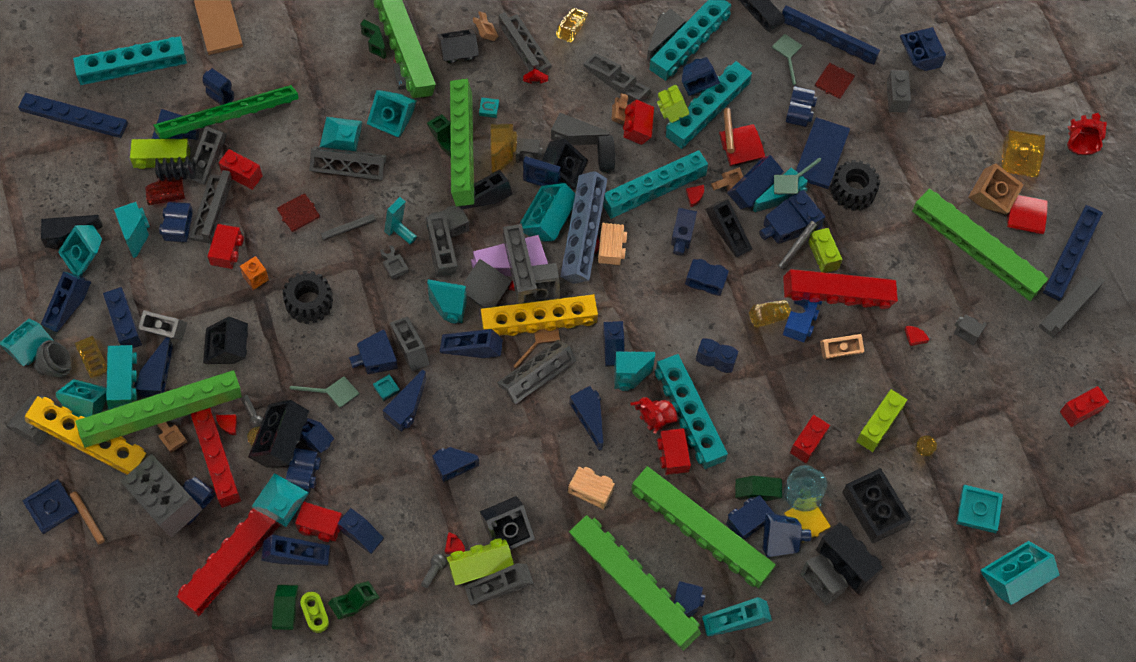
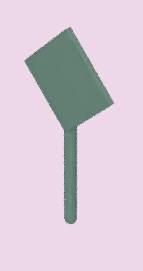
(787, 47)
(789, 183)
(340, 392)

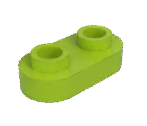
(314, 613)

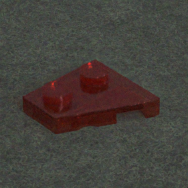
(164, 191)

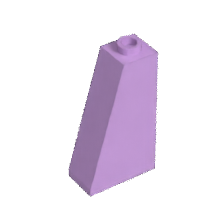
(497, 256)

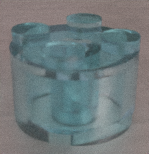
(805, 488)

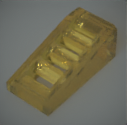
(570, 25)
(760, 318)
(85, 343)

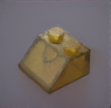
(502, 145)
(1023, 153)

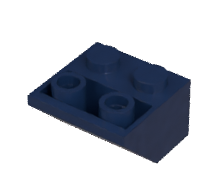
(924, 49)

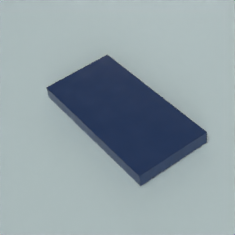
(827, 143)

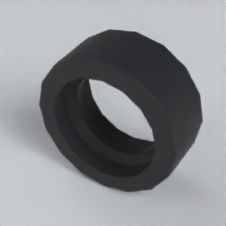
(606, 153)

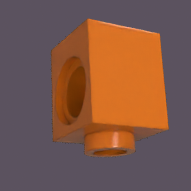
(254, 272)

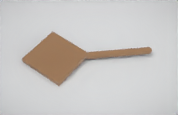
(541, 336)

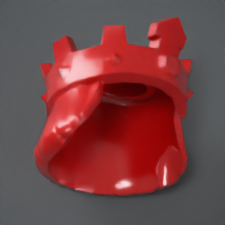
(1085, 135)
(655, 413)

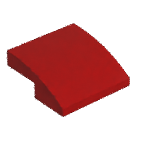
(746, 145)
(1028, 214)

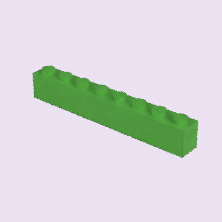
(406, 47)
(461, 143)
(980, 244)
(158, 409)
(703, 527)
(635, 582)

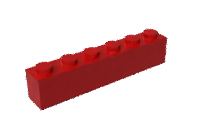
(840, 288)
(215, 457)
(226, 562)

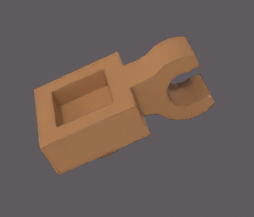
(485, 28)
(618, 109)
(729, 179)
(171, 437)

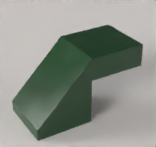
(375, 43)
(441, 131)
(753, 486)
(355, 600)
(285, 607)

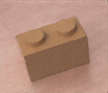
(996, 189)

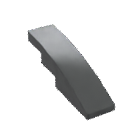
(613, 76)

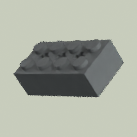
(161, 495)

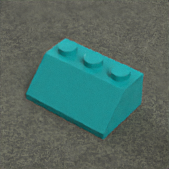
(548, 211)
(121, 376)
(1020, 572)

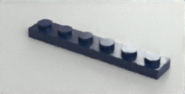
(830, 35)
(73, 115)
(1072, 252)

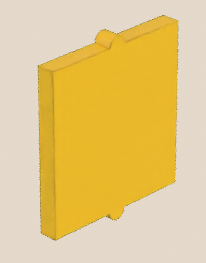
(810, 520)

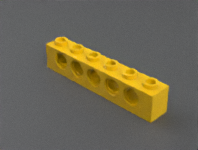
(546, 309)
(43, 406)

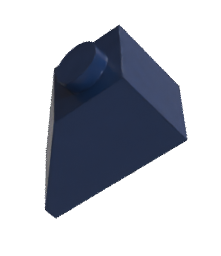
(613, 341)
(316, 436)
(453, 462)
(360, 531)
(689, 597)

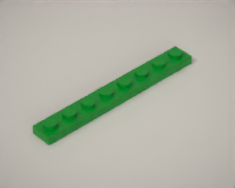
(225, 112)

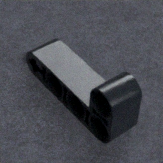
(765, 13)

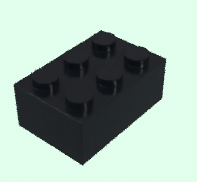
(279, 434)
(876, 505)
(849, 557)

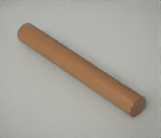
(728, 130)
(87, 517)

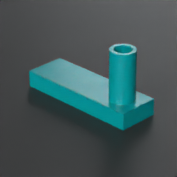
(394, 221)

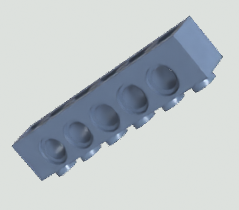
(583, 227)

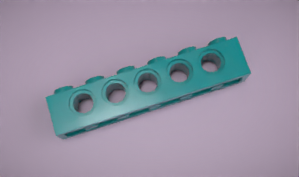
(689, 38)
(130, 60)
(740, 79)
(655, 184)
(674, 367)

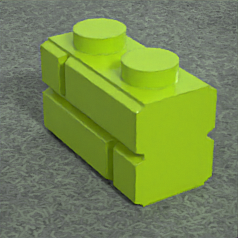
(672, 104)
(825, 250)

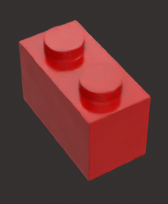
(638, 122)
(241, 169)
(225, 246)
(1084, 406)
(809, 439)
(674, 451)
(318, 522)

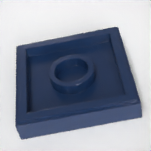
(540, 172)
(50, 506)

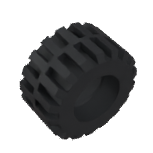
(858, 173)
(303, 284)

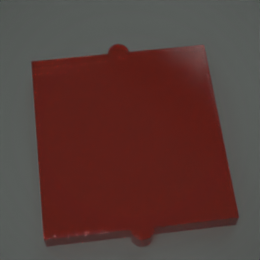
(834, 80)
(298, 212)

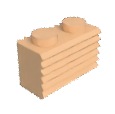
(611, 244)
(842, 346)
(591, 487)

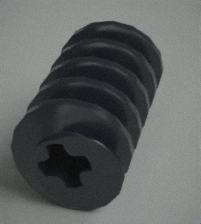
(175, 169)

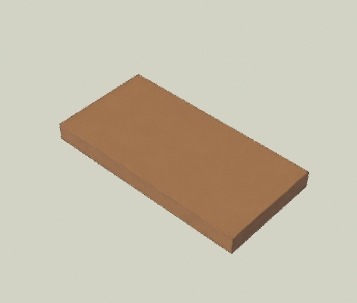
(218, 25)

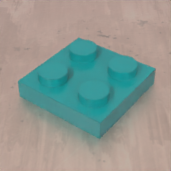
(979, 508)

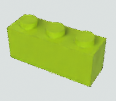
(145, 151)
(881, 420)
(479, 561)

